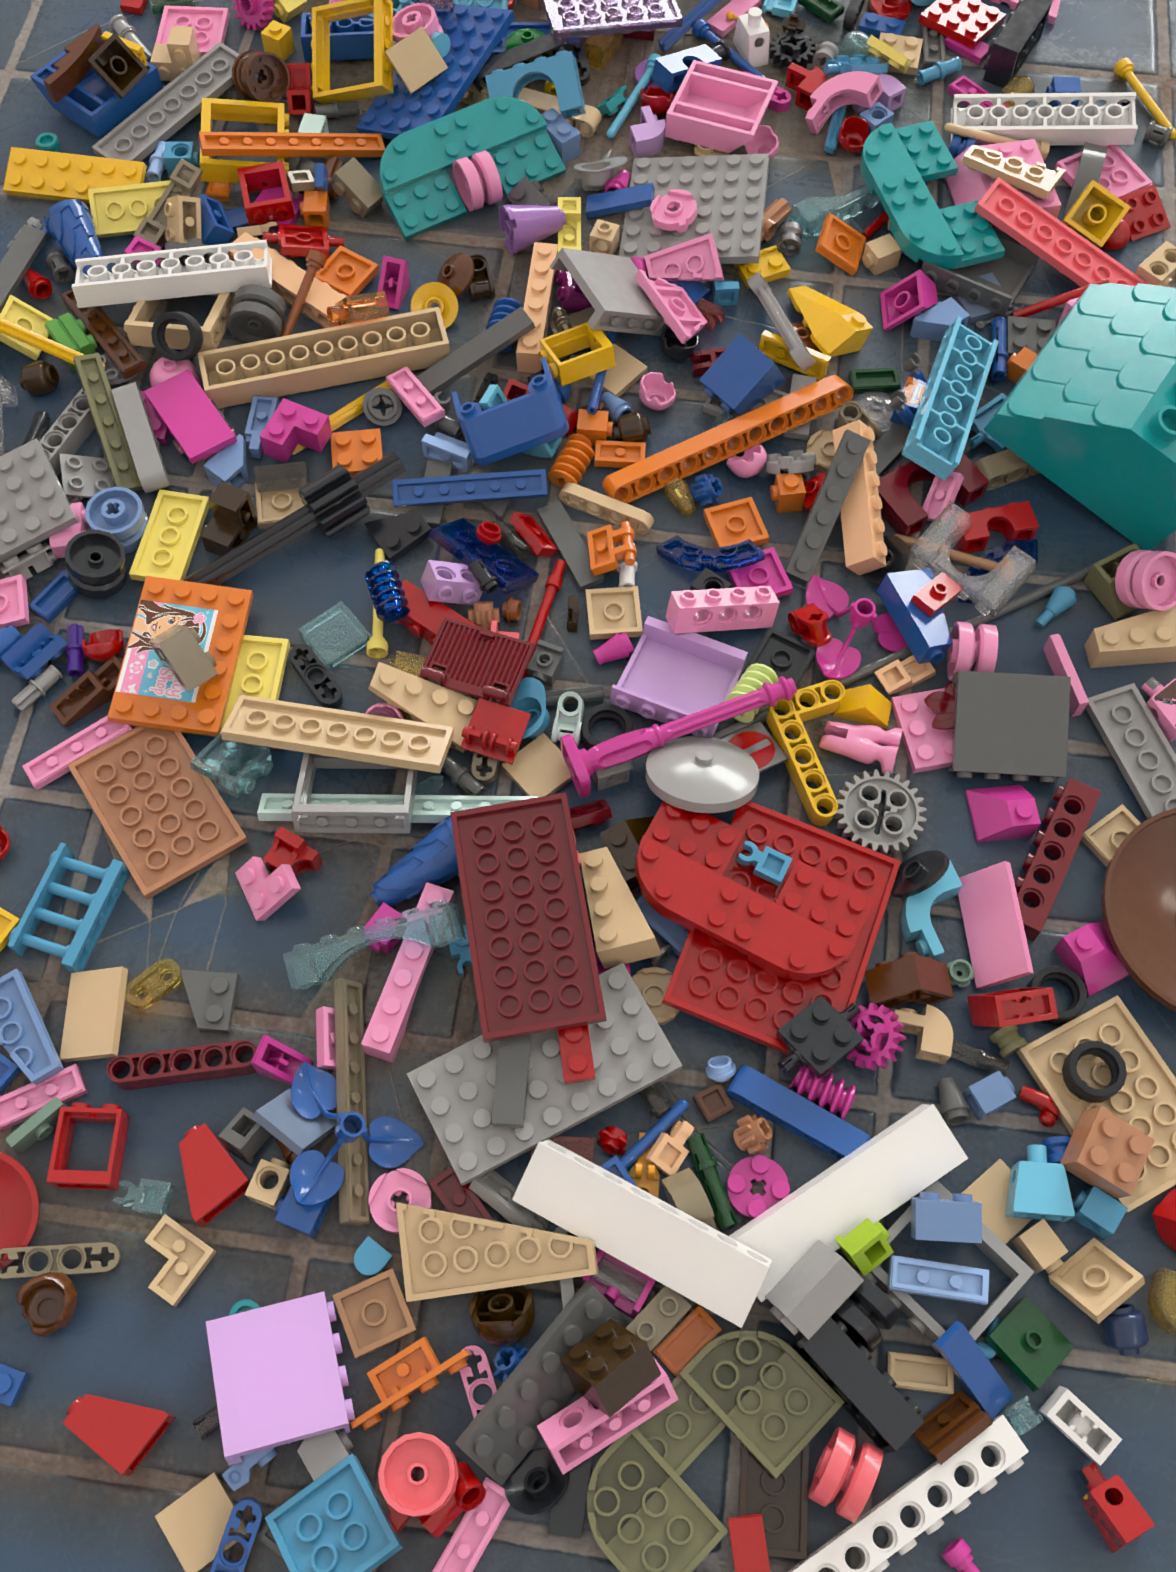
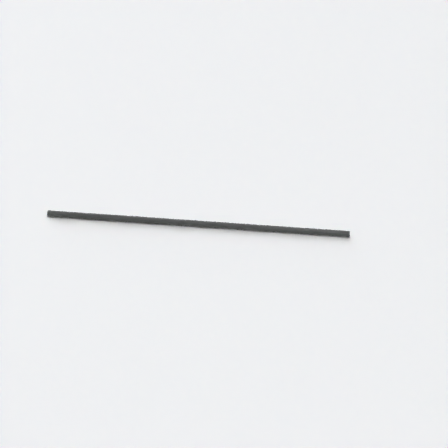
(906, 652)

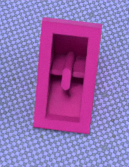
(394, 280)
(277, 1060)

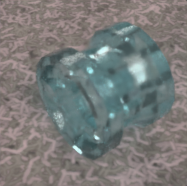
(1022, 1415)

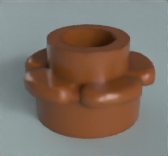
(512, 609)

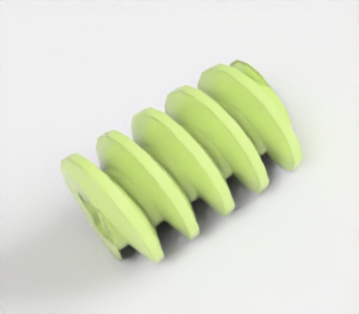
(750, 681)

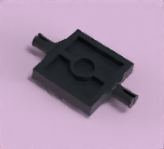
(819, 1037)

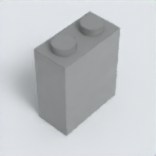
(813, 1290)

